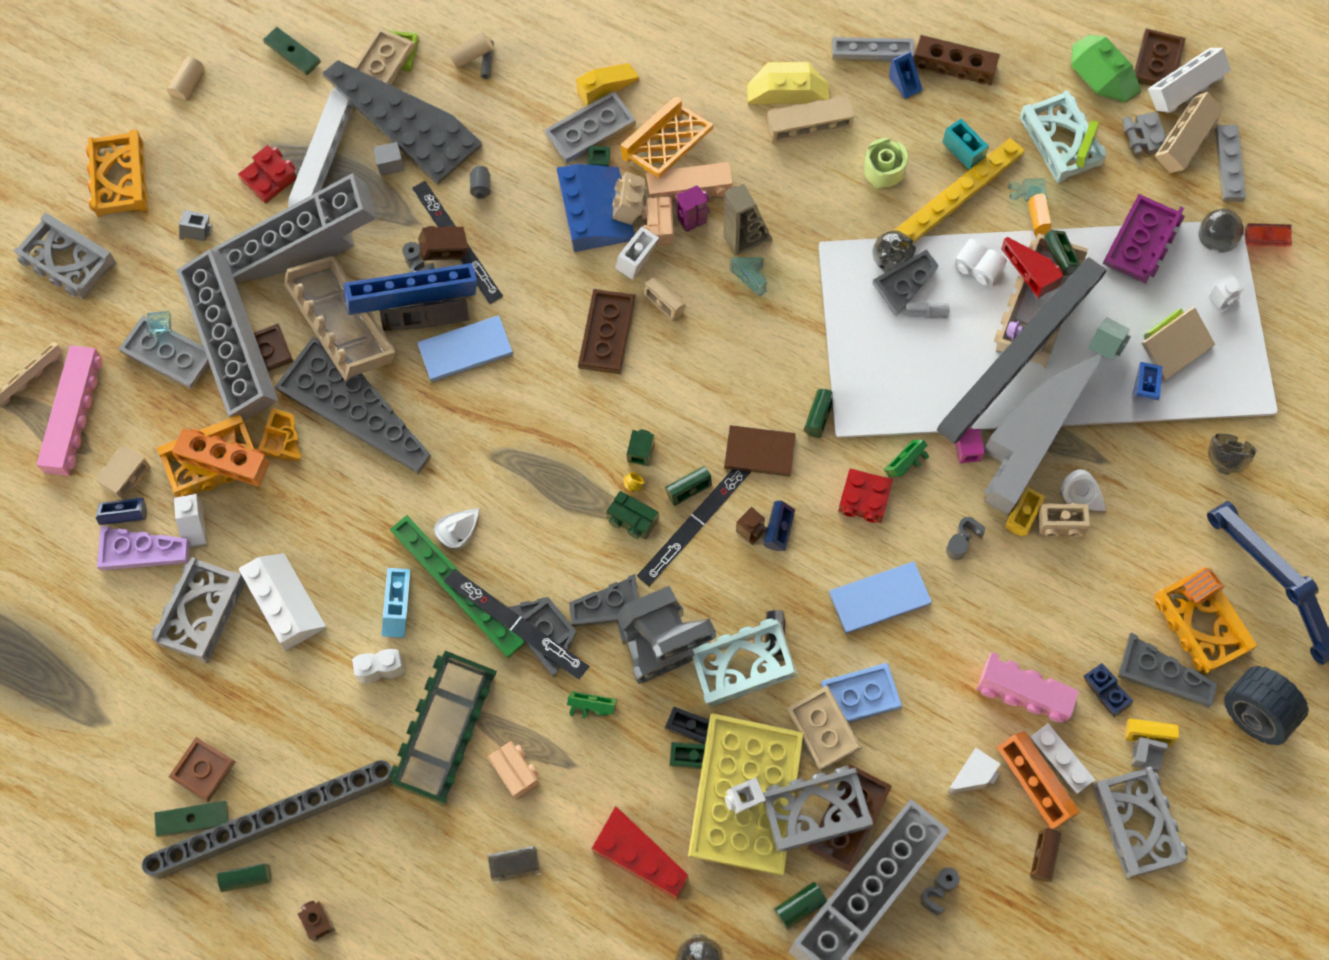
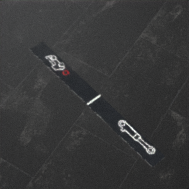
(442, 219)
(692, 526)
(517, 624)

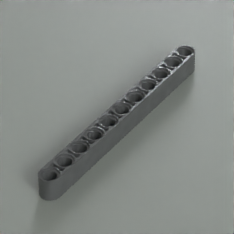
(1021, 350)
(258, 819)

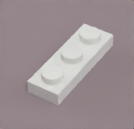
(1061, 759)

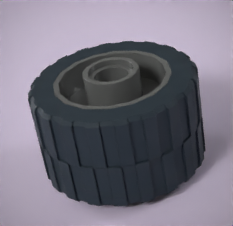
(1266, 705)

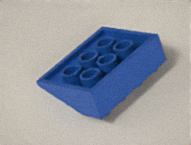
(588, 206)

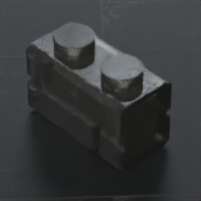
(514, 864)

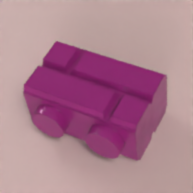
(692, 208)

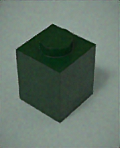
(640, 447)

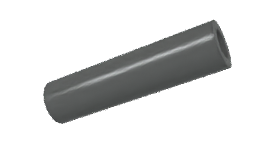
(487, 64)

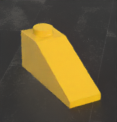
(603, 81)

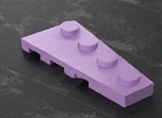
(130, 549)

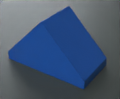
(905, 75)
(1148, 381)

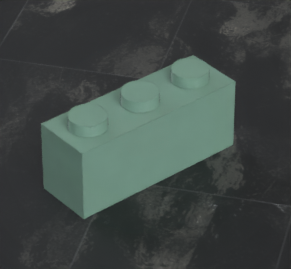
(1110, 338)

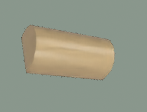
(470, 50)
(186, 78)
(663, 299)

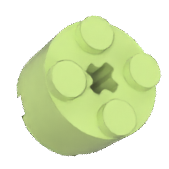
(885, 163)

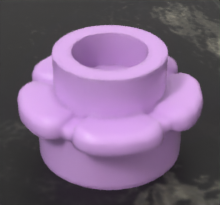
(1013, 330)

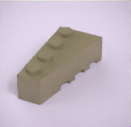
(742, 221)

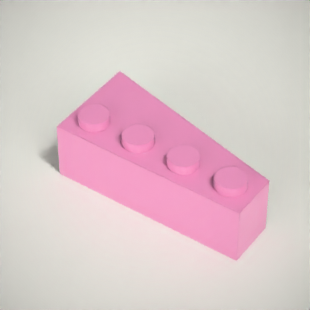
(1026, 689)

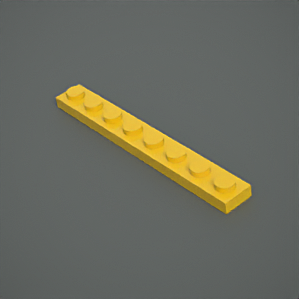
(961, 190)

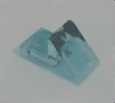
(748, 271)

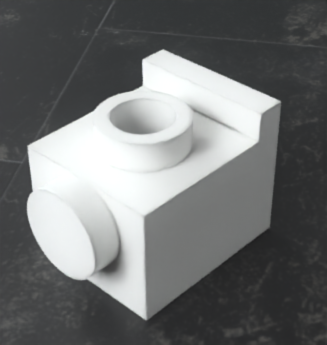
(1226, 294)
(750, 790)

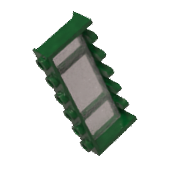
(442, 727)

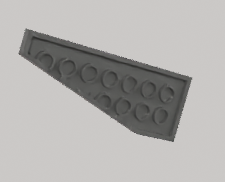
(423, 132)
(350, 406)

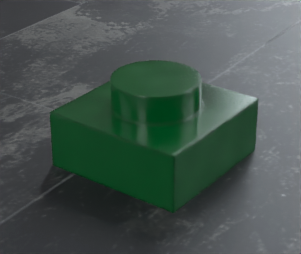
(599, 156)

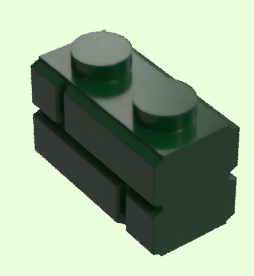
(632, 515)

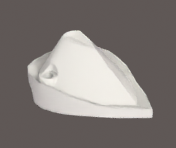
(1082, 489)
(457, 527)

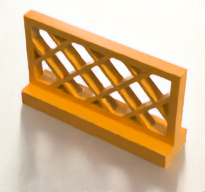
(654, 130)

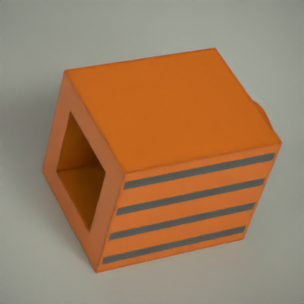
(1202, 586)

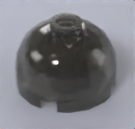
(1221, 230)
(892, 249)
(1229, 454)
(699, 948)

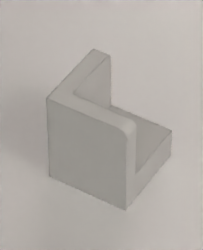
(388, 158)
(1148, 753)

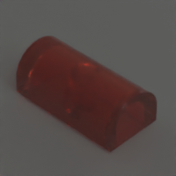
(1268, 235)

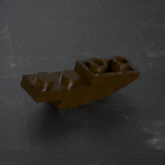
(425, 315)

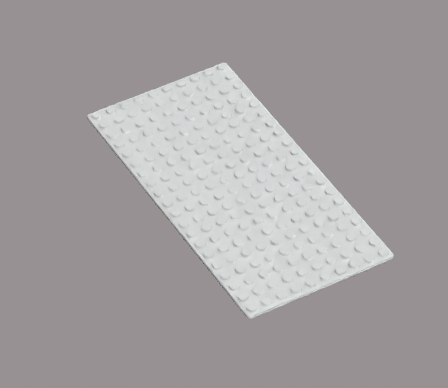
(913, 370)

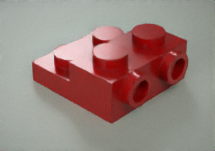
(268, 173)
(865, 496)

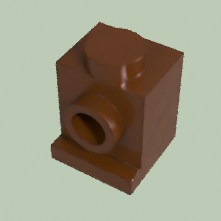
(751, 525)
(321, 926)

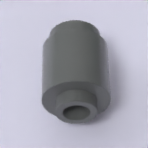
(480, 182)

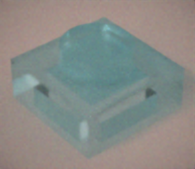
(159, 323)

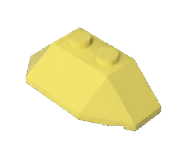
(787, 84)

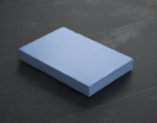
(865, 692)

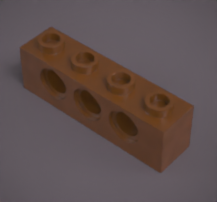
(940, 55)

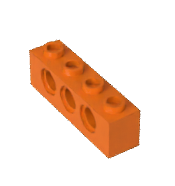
(250, 472)

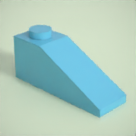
(395, 602)

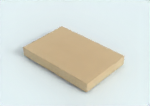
(385, 56)
(1178, 343)
(824, 728)

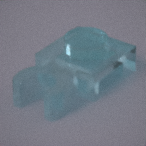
(1028, 188)

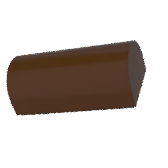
(1045, 855)

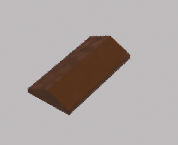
(845, 849)

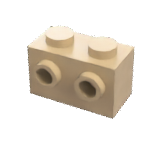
(628, 198)
(1063, 519)

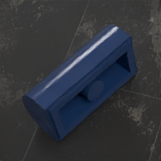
(121, 511)
(779, 526)

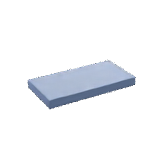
(465, 348)
(880, 597)

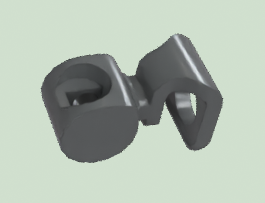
(414, 258)
(958, 543)
(944, 882)

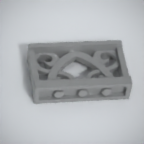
(58, 231)
(207, 639)
(848, 821)
(1129, 854)

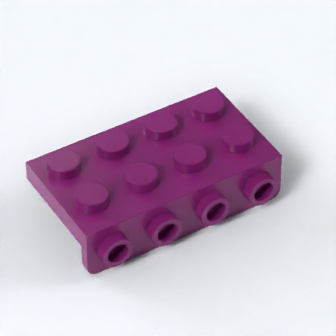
(1143, 238)

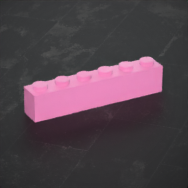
(69, 411)

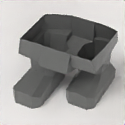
(658, 636)

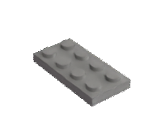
(590, 127)
(167, 354)

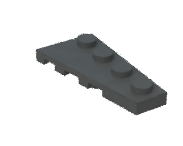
(1163, 673)

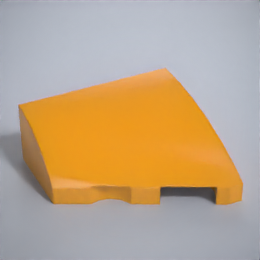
(280, 436)

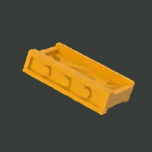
(136, 192)
(209, 480)
(1219, 604)

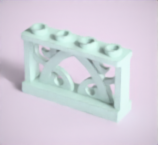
(1072, 120)
(774, 672)

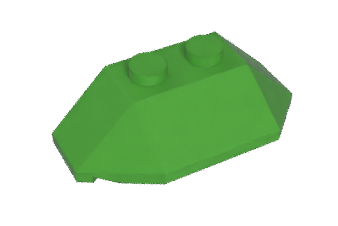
(1104, 68)

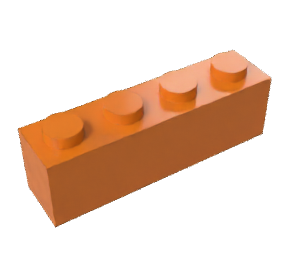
(1038, 780)

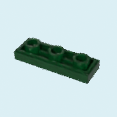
(292, 50)
(178, 820)

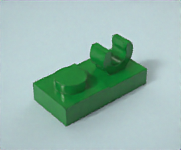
(908, 456)
(600, 704)

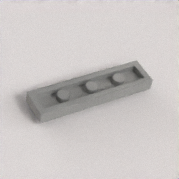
(871, 48)
(1230, 163)

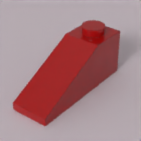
(1034, 268)

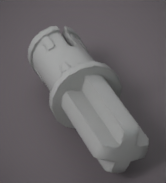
(927, 309)

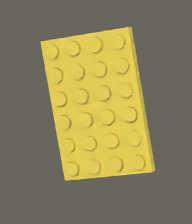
(732, 755)

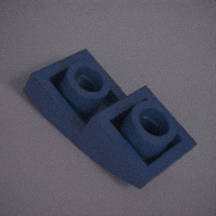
(1107, 690)

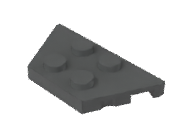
(549, 620)

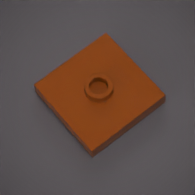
(202, 769)

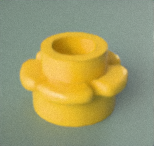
(633, 482)

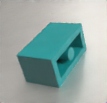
(965, 143)

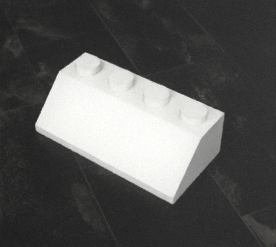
(282, 599)

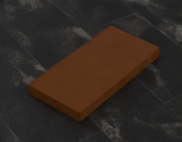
(606, 331)

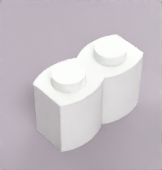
(980, 262)
(372, 667)

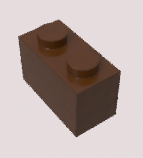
(443, 243)

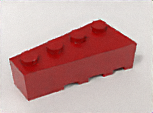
(634, 852)

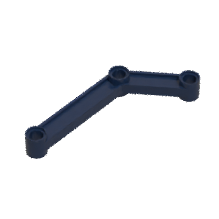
(1299, 589)

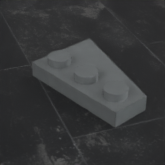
(905, 280)
(603, 605)

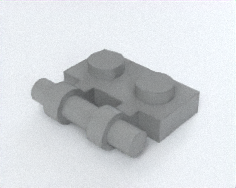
(1150, 130)

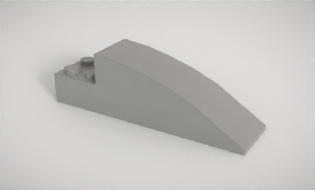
(301, 233)
(1029, 432)
(871, 887)

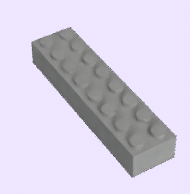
(227, 335)

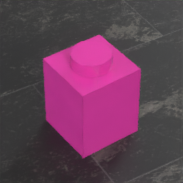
(970, 447)

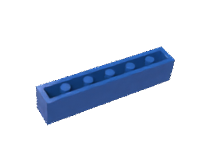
(410, 288)

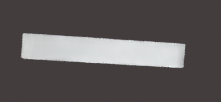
(322, 147)

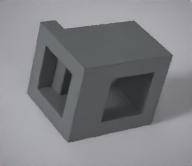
(194, 226)

